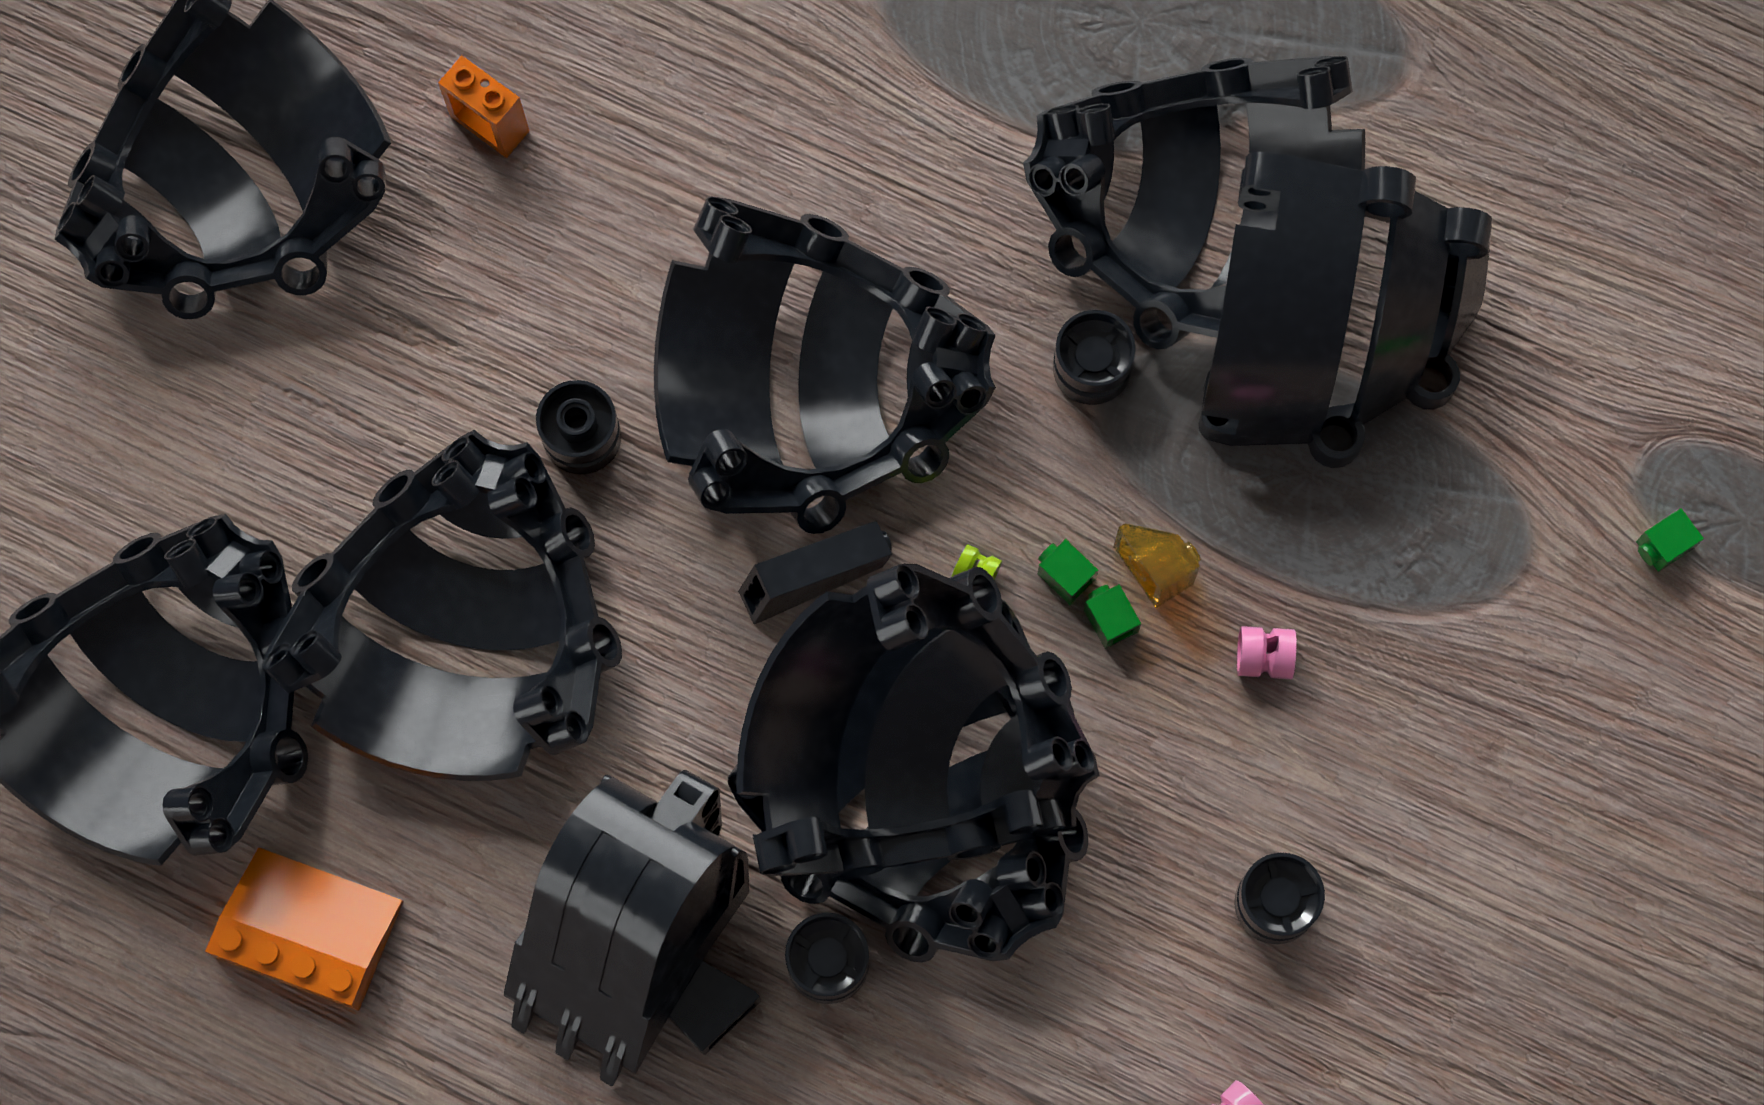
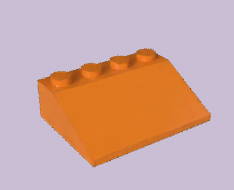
(305, 928)

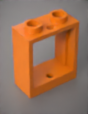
(487, 112)

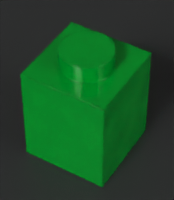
(1668, 540)
(1066, 570)
(1111, 615)

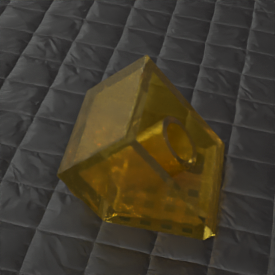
(1157, 561)

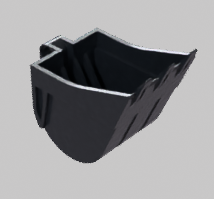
(625, 917)

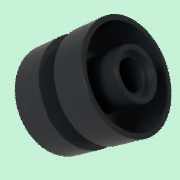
(1093, 357)
(578, 427)
(1279, 898)
(827, 958)

